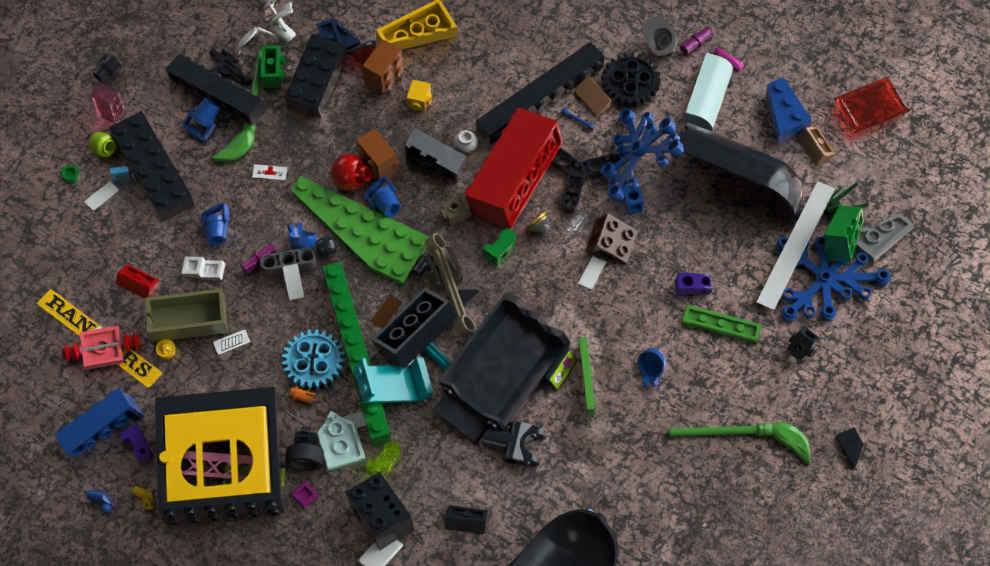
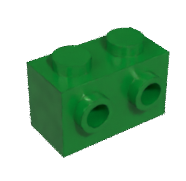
(271, 66)

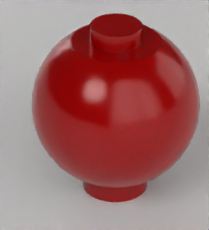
(349, 172)

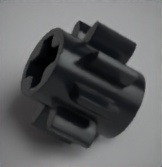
(305, 436)

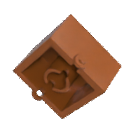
(383, 67)
(377, 155)

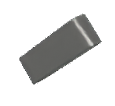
(279, 259)

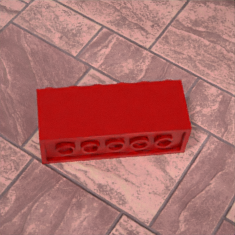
(514, 168)

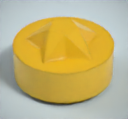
(165, 349)

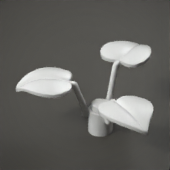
(282, 30)

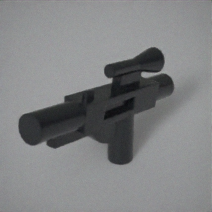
(227, 66)

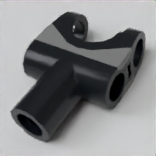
(514, 443)

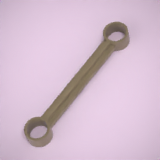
(436, 246)

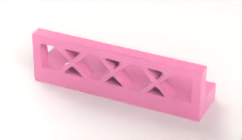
(216, 457)

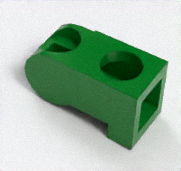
(501, 248)

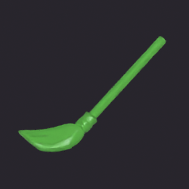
(242, 141)
(782, 432)

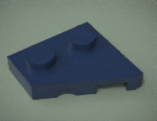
(333, 31)

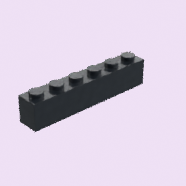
(217, 89)

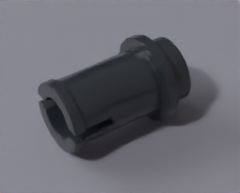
(421, 265)

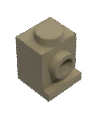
(455, 210)

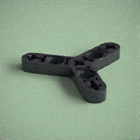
(578, 179)

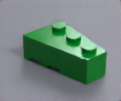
(843, 233)

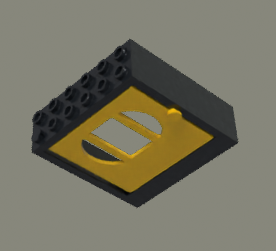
(216, 418)

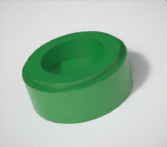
(70, 174)

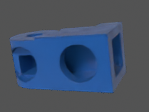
(633, 200)

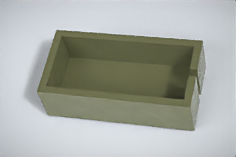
(186, 315)

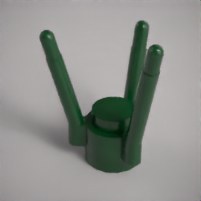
(834, 202)

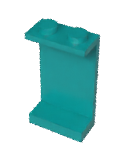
(393, 383)

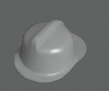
(659, 36)

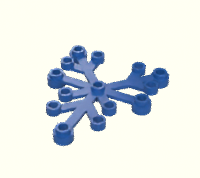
(638, 149)
(848, 277)

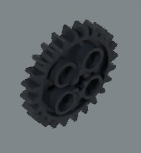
(631, 79)

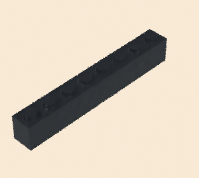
(542, 90)

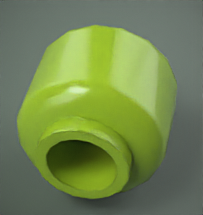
(102, 144)

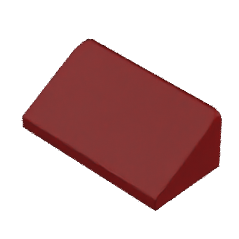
(136, 281)

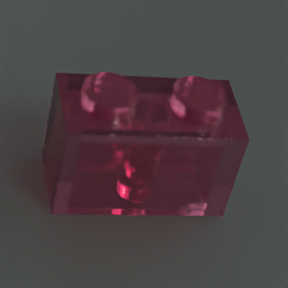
(107, 103)

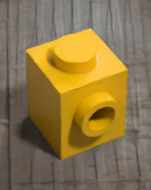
(419, 95)

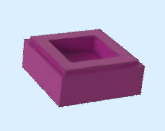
(304, 495)

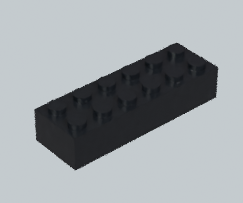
(151, 166)

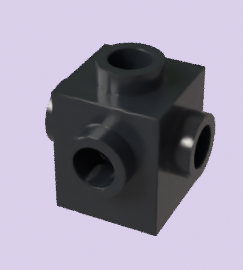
(803, 344)

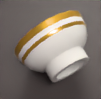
(466, 142)

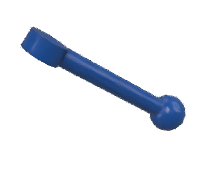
(590, 126)

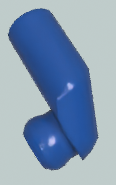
(99, 496)

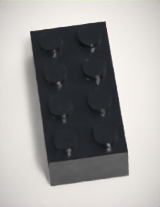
(316, 75)
(414, 327)

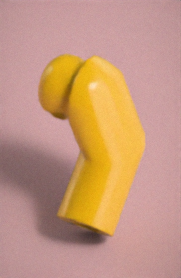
(146, 496)

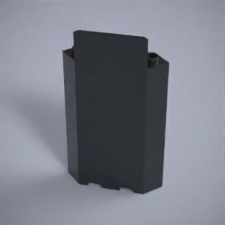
(498, 369)

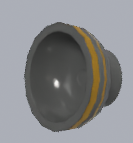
(539, 224)

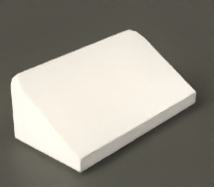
(377, 557)

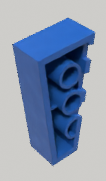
(98, 422)

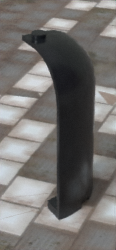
(745, 163)
(572, 540)

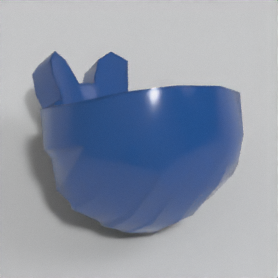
(299, 238)
(651, 365)

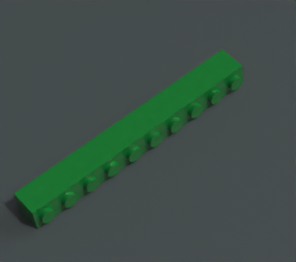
(354, 348)

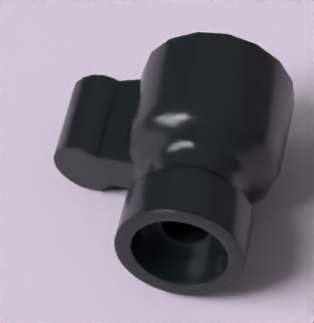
(109, 66)

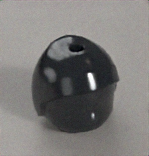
(326, 246)

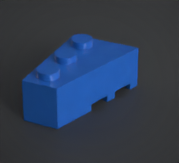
(786, 111)

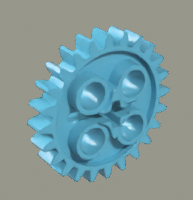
(331, 360)

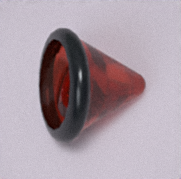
(363, 51)

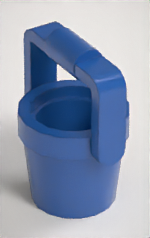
(205, 115)
(383, 197)
(215, 225)

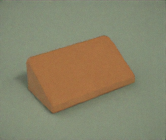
(593, 96)
(816, 144)

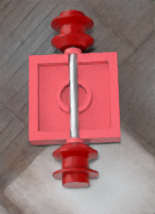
(101, 347)

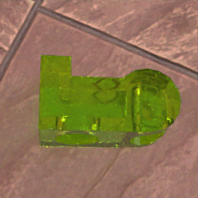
(386, 460)

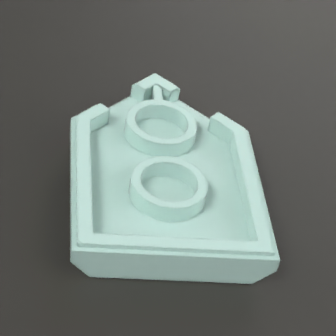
(340, 442)

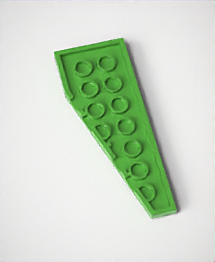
(374, 238)

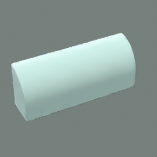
(709, 91)

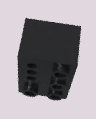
(380, 511)

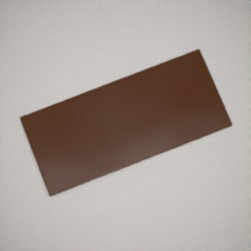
(386, 311)

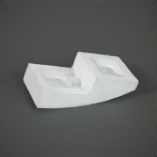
(203, 269)

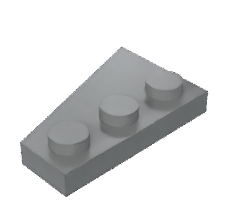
(882, 237)

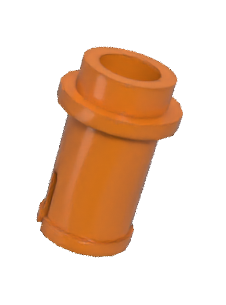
(302, 395)

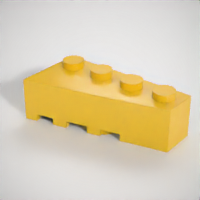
(419, 27)

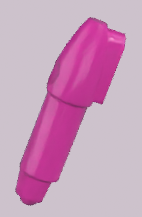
(736, 64)

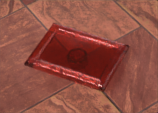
(871, 104)

